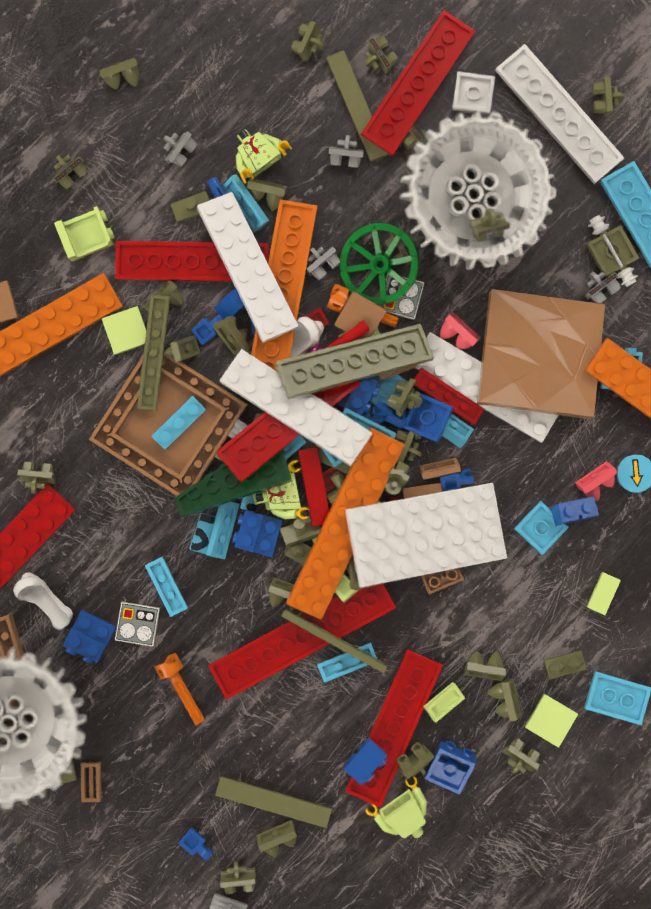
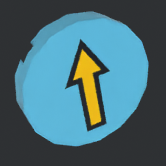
(634, 473)

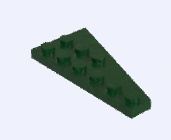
(225, 487)

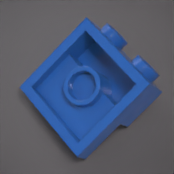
(359, 399)
(429, 418)
(257, 533)
(89, 637)
(451, 767)

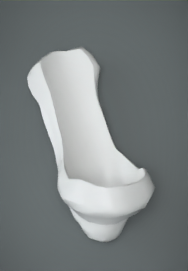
(306, 335)
(36, 591)

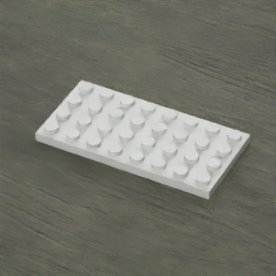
(425, 534)

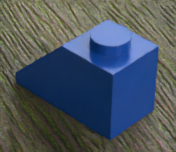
(230, 305)

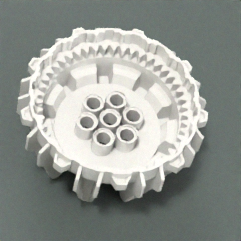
(491, 152)
(51, 737)

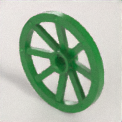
(375, 260)

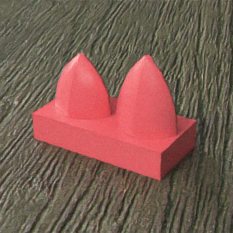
(455, 325)
(602, 475)

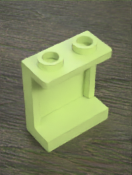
(85, 234)

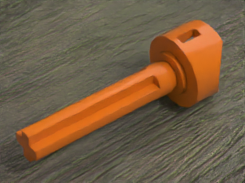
(339, 299)
(170, 670)

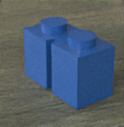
(574, 511)
(363, 763)

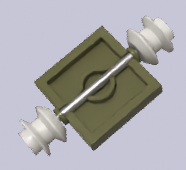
(612, 251)

